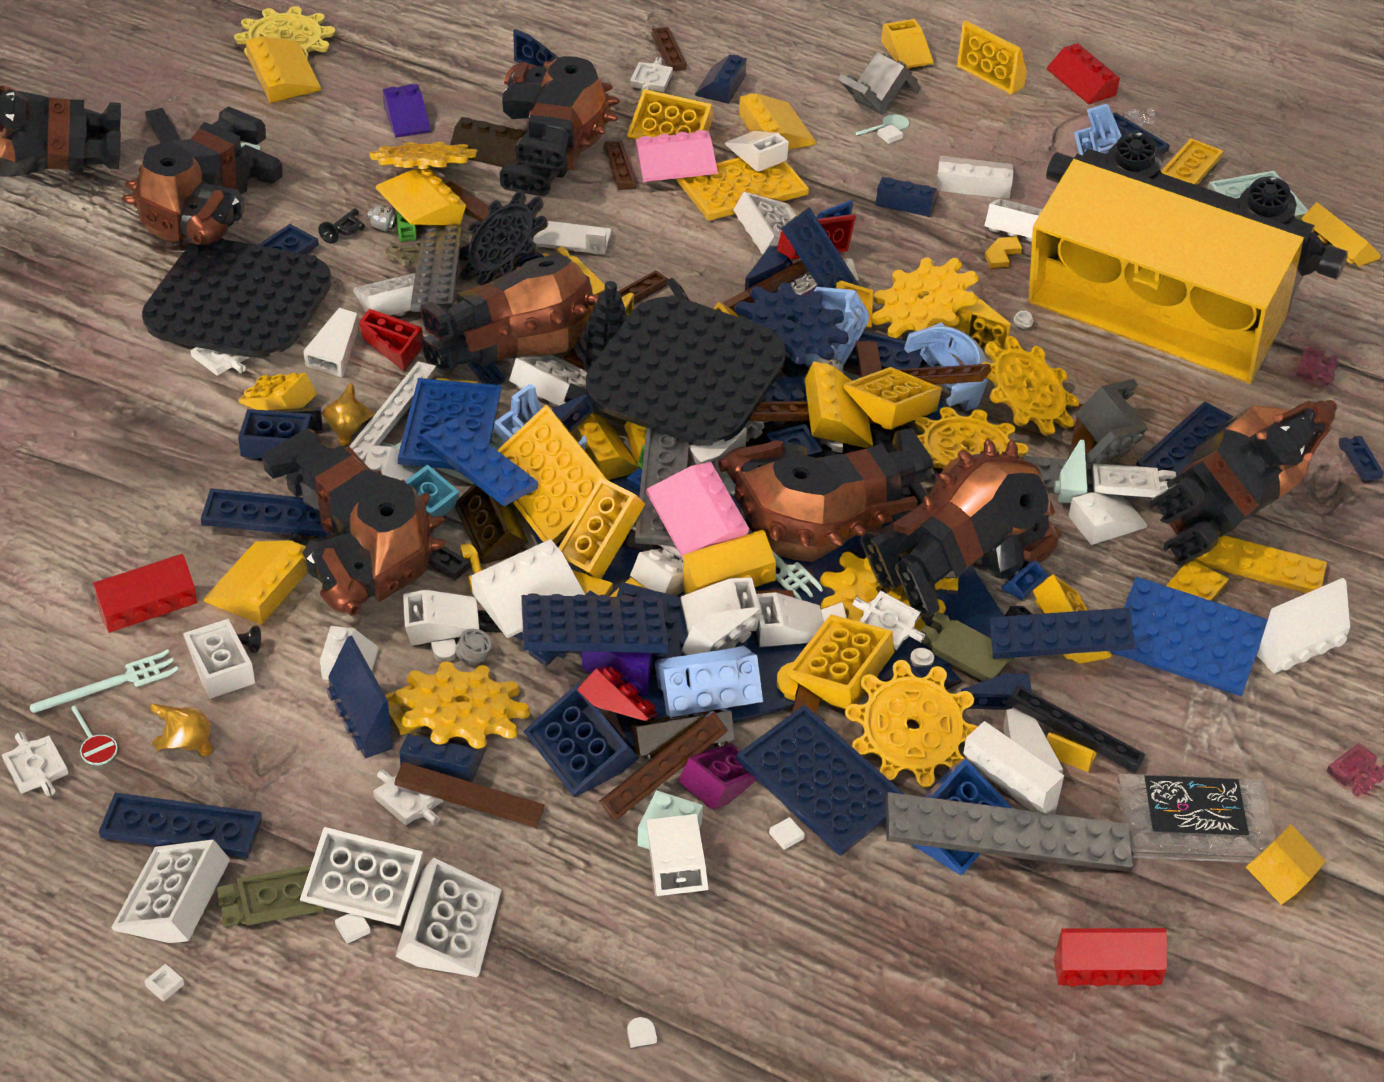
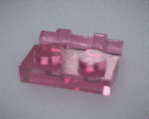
(1310, 365)
(1351, 766)

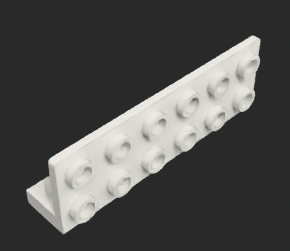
(574, 237)

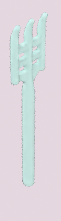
(788, 570)
(130, 675)

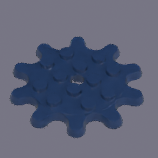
(809, 323)

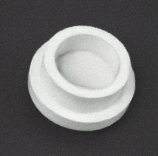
(1023, 319)
(922, 657)

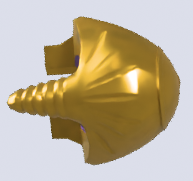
(346, 415)
(183, 728)

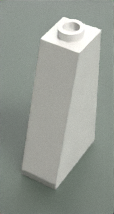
(333, 344)
(1028, 734)

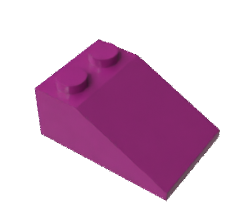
(716, 776)

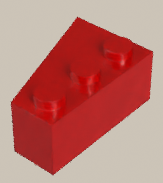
(392, 337)

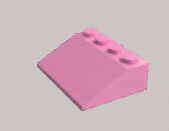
(675, 156)
(697, 509)

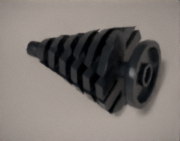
(601, 325)

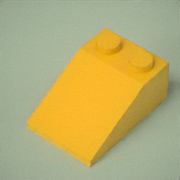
(1286, 864)

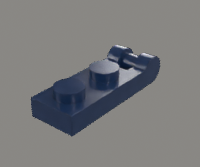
(1361, 458)

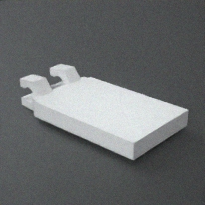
(1129, 480)

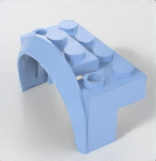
(1101, 133)
(936, 352)
(523, 407)
(712, 681)

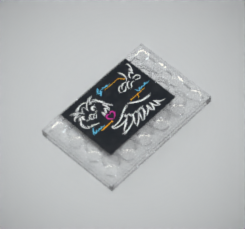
(1195, 817)

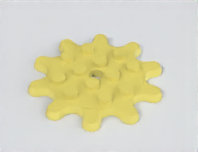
(289, 26)

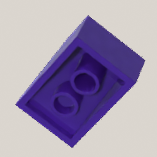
(406, 110)
(633, 666)

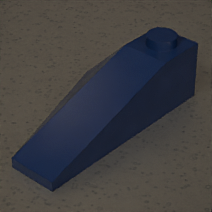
(530, 50)

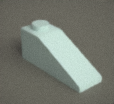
(1072, 478)

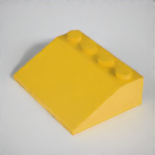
(991, 58)
(281, 68)
(669, 115)
(774, 115)
(423, 198)
(894, 397)
(832, 410)
(260, 580)
(839, 659)

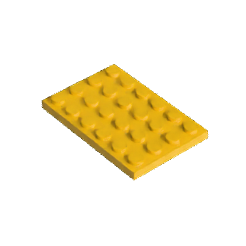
(720, 192)
(562, 470)

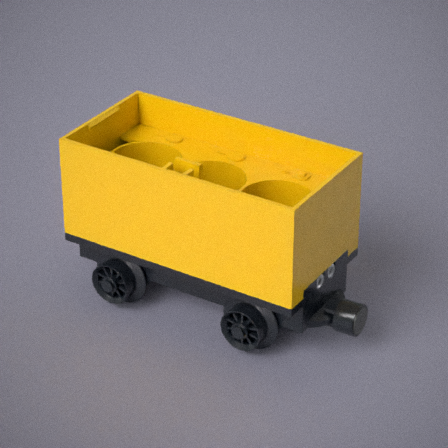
(1171, 257)

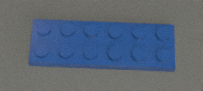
(479, 462)

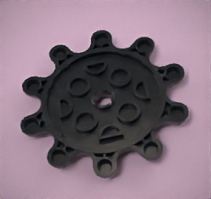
(502, 238)

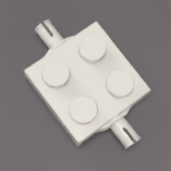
(651, 76)
(218, 361)
(891, 615)
(35, 764)
(405, 803)

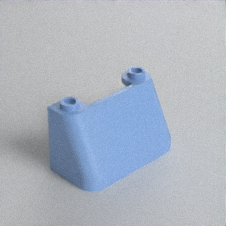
(854, 322)

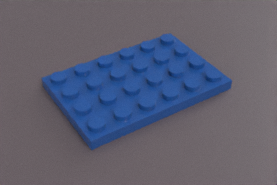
(439, 402)
(1192, 636)

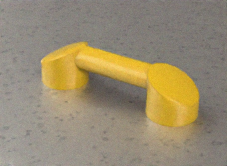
(469, 553)

